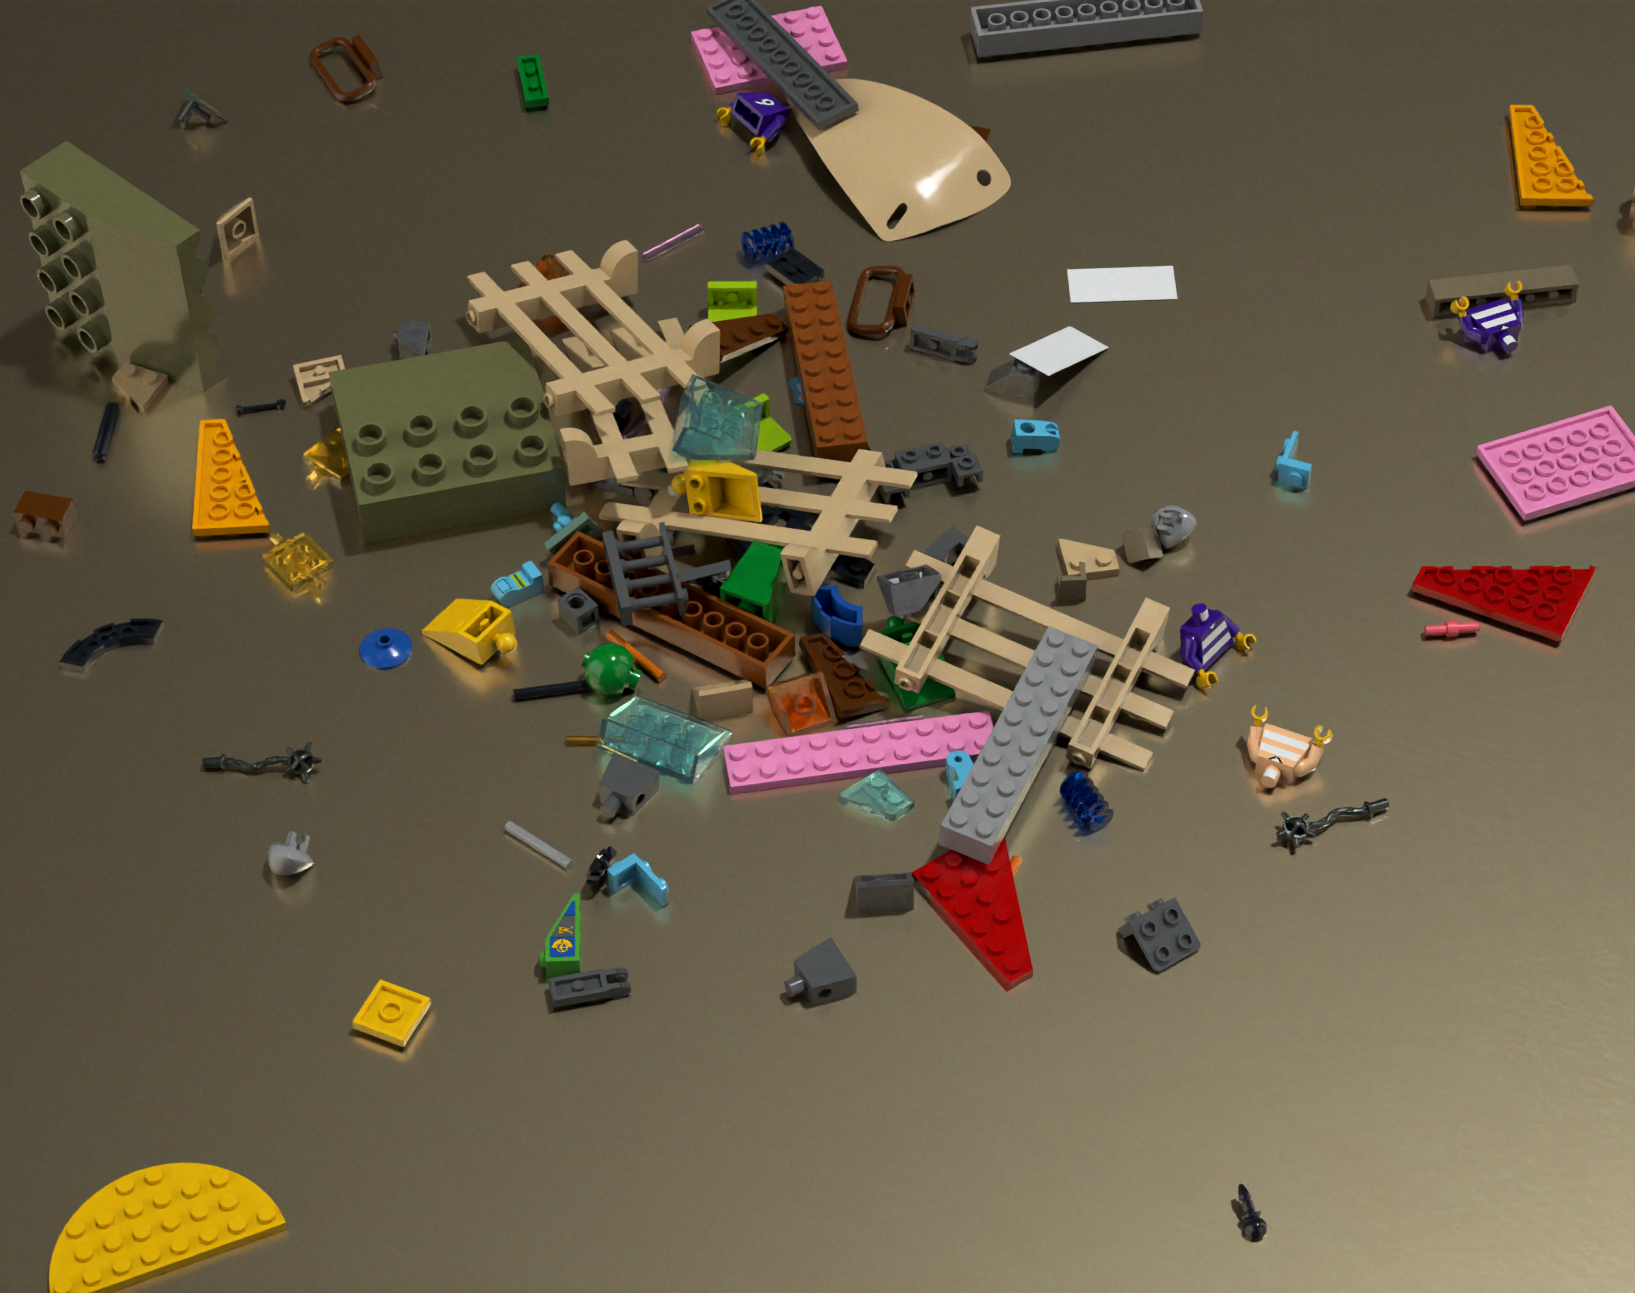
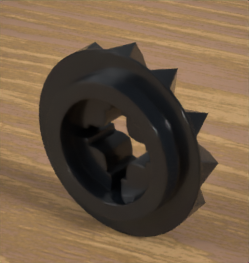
(600, 865)

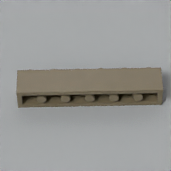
(1539, 288)

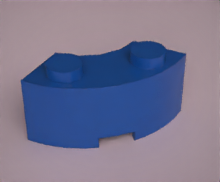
(837, 617)

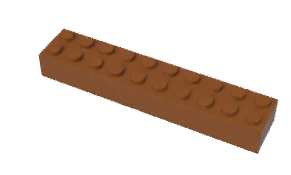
(824, 371)
(708, 629)

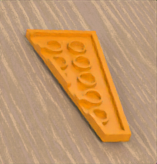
(1542, 167)
(223, 491)

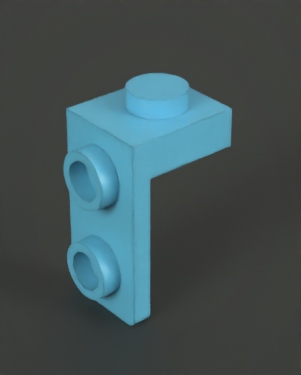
(1290, 470)
(632, 869)

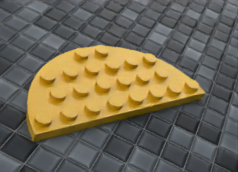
(158, 1224)

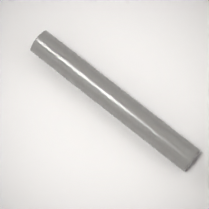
(539, 845)

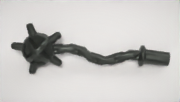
(300, 762)
(1297, 828)

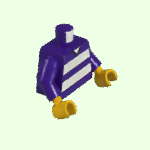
(759, 113)
(1494, 323)
(1206, 638)

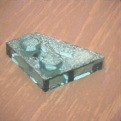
(879, 796)

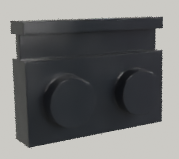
(794, 268)

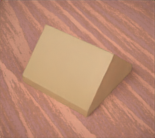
(724, 699)

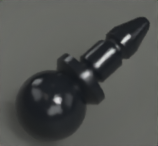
(1254, 1227)

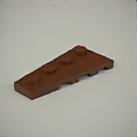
(747, 333)
(847, 688)

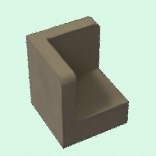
(1142, 544)
(1073, 587)

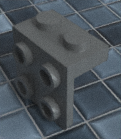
(1162, 933)

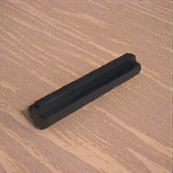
(106, 431)

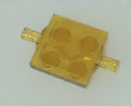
(327, 459)
(298, 561)

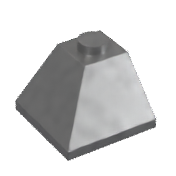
(908, 589)

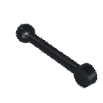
(280, 404)

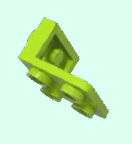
(731, 299)
(771, 435)

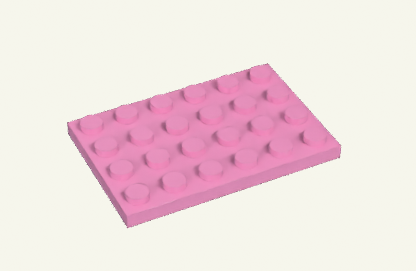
(732, 70)
(1563, 462)

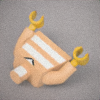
(1283, 753)

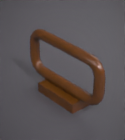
(362, 58)
(900, 302)

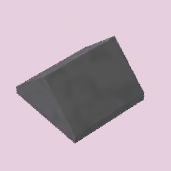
(884, 892)

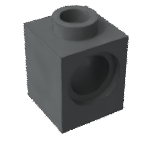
(578, 611)

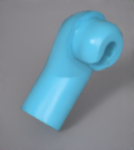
(563, 516)

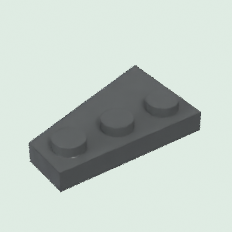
(711, 574)

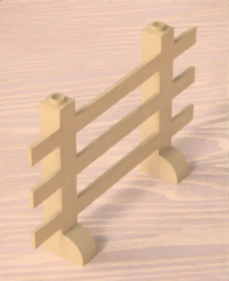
(585, 287)
(617, 456)
(806, 553)
(1108, 695)

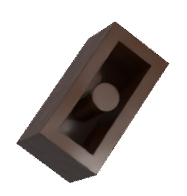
(45, 514)

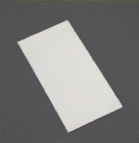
(1122, 284)
(1059, 350)

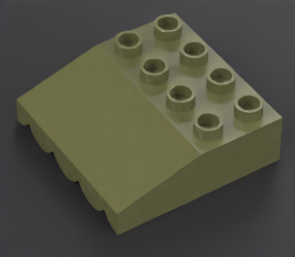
(120, 268)
(447, 440)

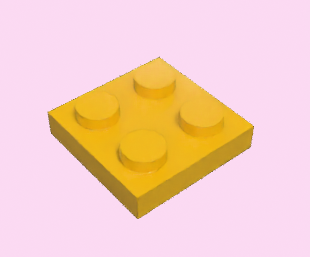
(391, 1013)

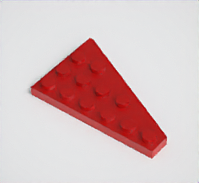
(1530, 599)
(982, 907)

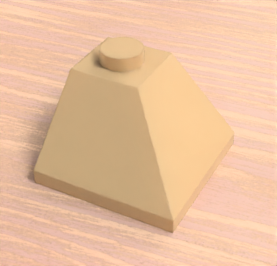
(237, 228)

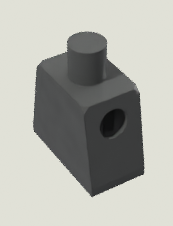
(627, 786)
(822, 974)

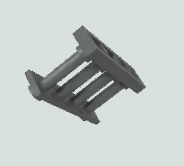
(625, 586)

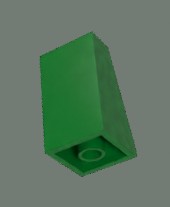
(757, 581)

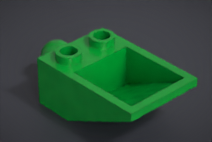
(931, 690)

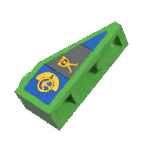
(563, 942)

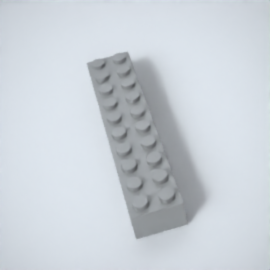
(1077, 23)
(1018, 745)

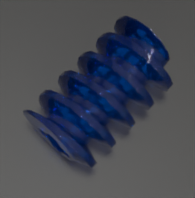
(766, 240)
(1086, 801)

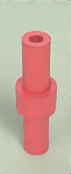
(1451, 628)

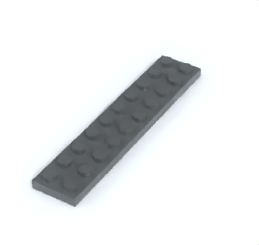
(783, 61)

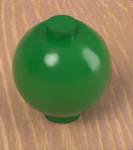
(610, 669)

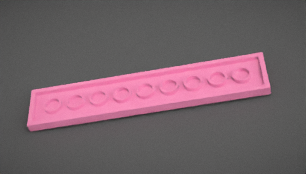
(854, 752)

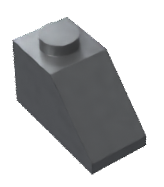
(413, 338)
(1014, 380)

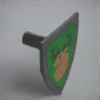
(192, 108)

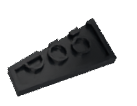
(845, 568)

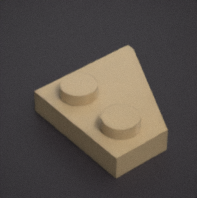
(314, 378)
(139, 384)
(1098, 560)

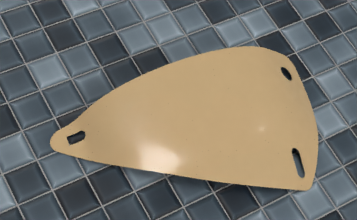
(906, 154)

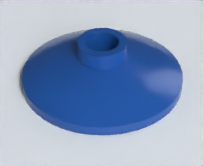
(386, 648)

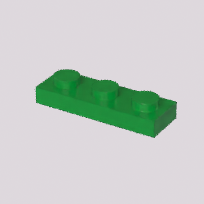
(532, 81)

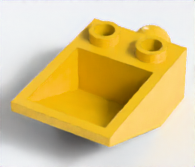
(720, 490)
(474, 629)

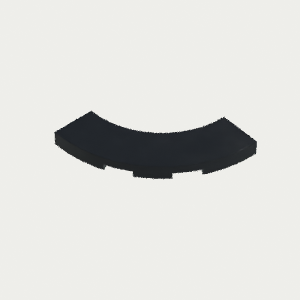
(109, 637)

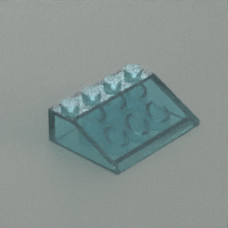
(716, 423)
(663, 739)

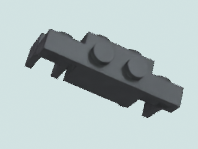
(933, 465)

